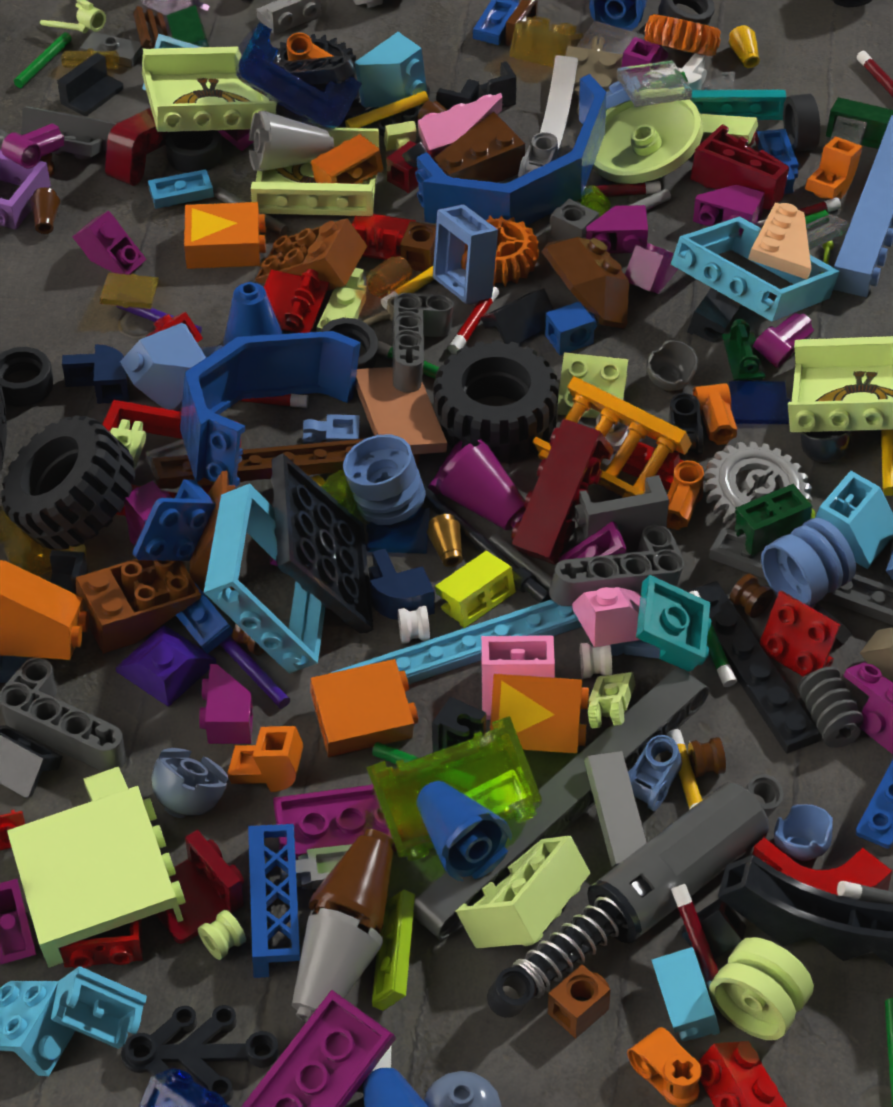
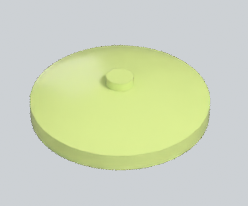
(647, 140)

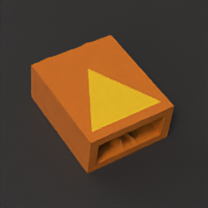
(224, 235)
(541, 710)

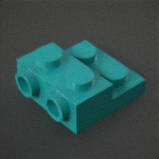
(674, 623)

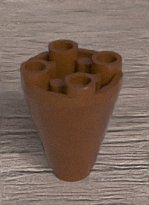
(359, 881)

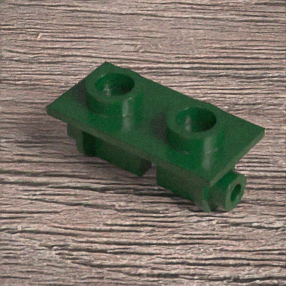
(742, 357)

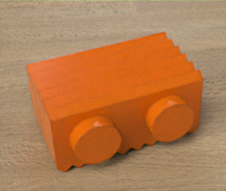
(348, 163)

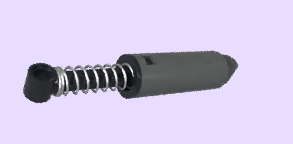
(639, 888)

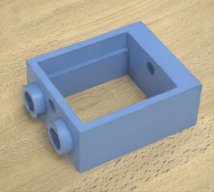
(454, 229)

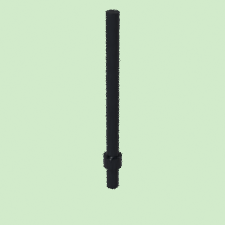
(523, 579)

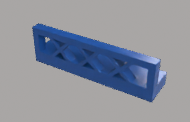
(259, 901)

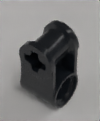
(686, 415)

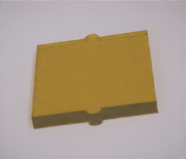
(129, 290)

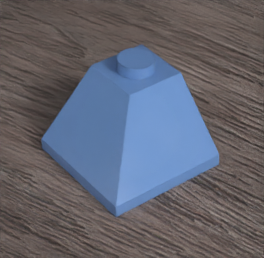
(159, 364)

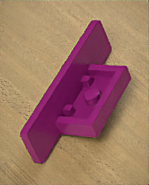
(879, 707)

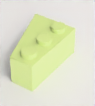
(528, 898)

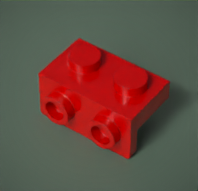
(737, 1077)

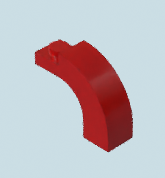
(860, 869)

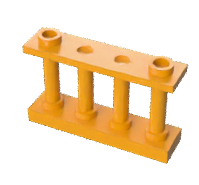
(639, 424)

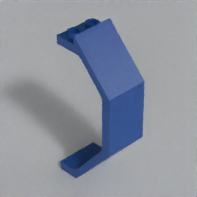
(533, 193)
(257, 369)

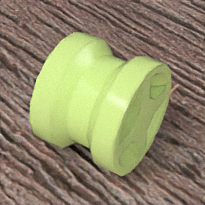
(222, 934)

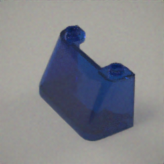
(256, 69)

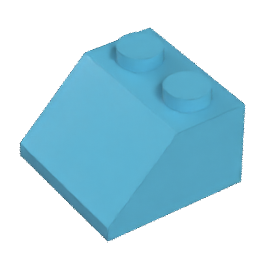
(391, 72)

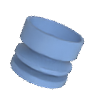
(384, 479)
(809, 561)

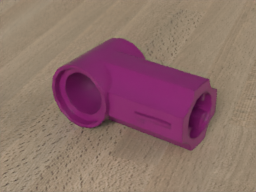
(29, 148)
(778, 343)

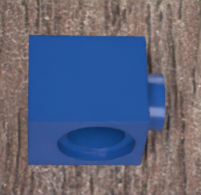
(570, 328)

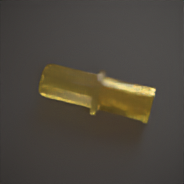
(72, 59)

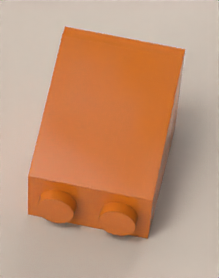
(38, 616)

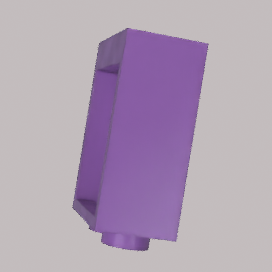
(18, 206)

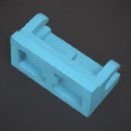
(685, 994)
(97, 1007)

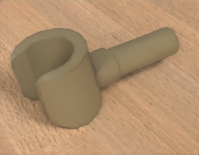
(383, 315)

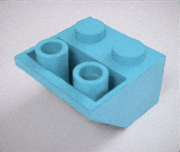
(861, 516)

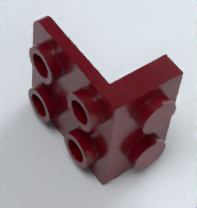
(206, 886)

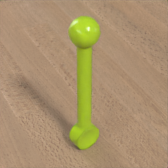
(828, 246)

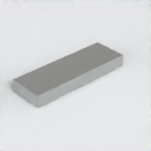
(615, 805)

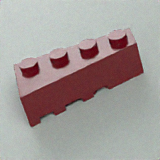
(549, 511)

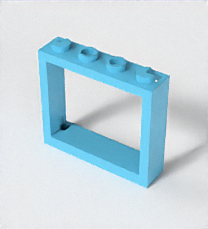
(699, 258)
(250, 512)

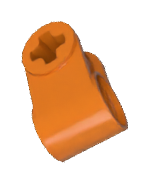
(667, 1067)

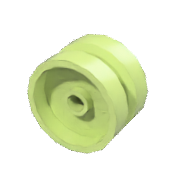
(761, 988)

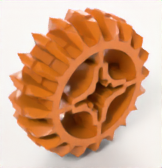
(682, 35)
(515, 250)

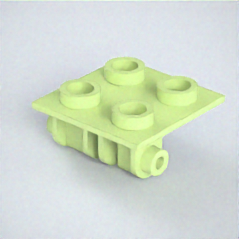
(602, 372)

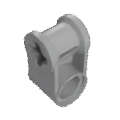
(540, 152)

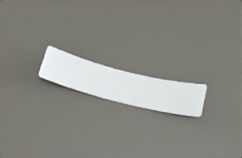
(560, 96)

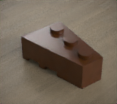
(484, 153)

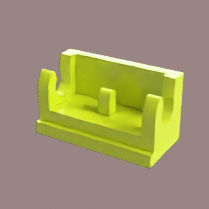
(476, 588)

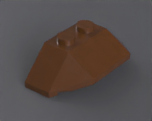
(592, 277)

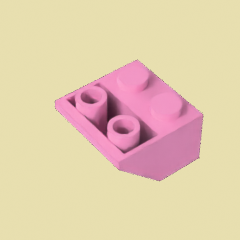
(514, 657)

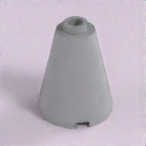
(285, 142)
(331, 958)

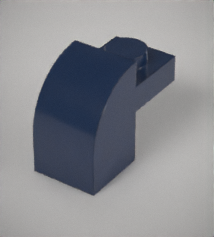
(98, 370)
(398, 590)

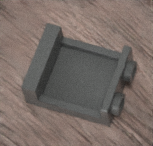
(629, 513)

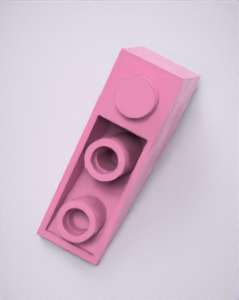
(444, 128)

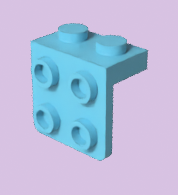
(28, 1024)

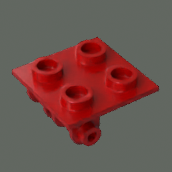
(381, 234)
(295, 299)
(798, 635)

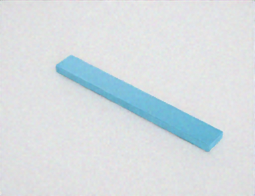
(464, 645)

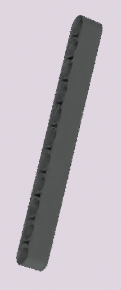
(567, 795)

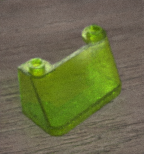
(484, 769)

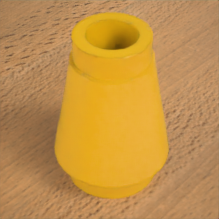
(744, 44)

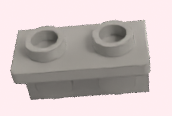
(288, 13)

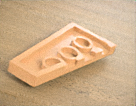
(783, 242)

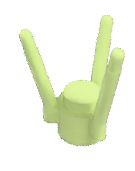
(87, 15)

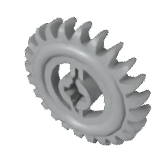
(769, 465)

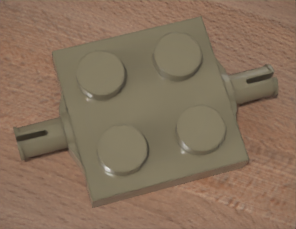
(597, 63)

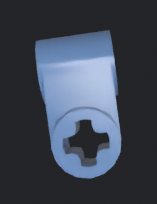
(651, 778)

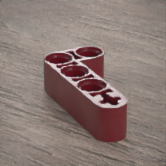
(128, 146)

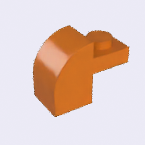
(836, 169)
(270, 761)

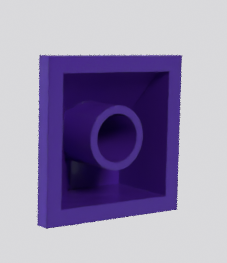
(165, 665)

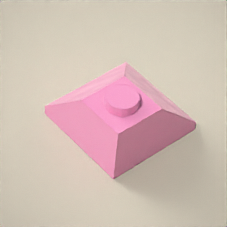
(608, 615)

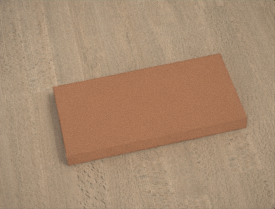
(399, 412)

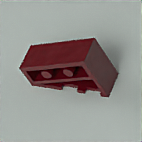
(728, 162)

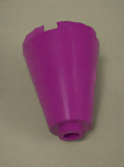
(482, 486)

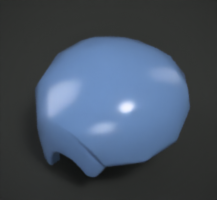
(804, 832)

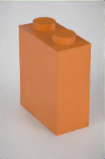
(363, 707)

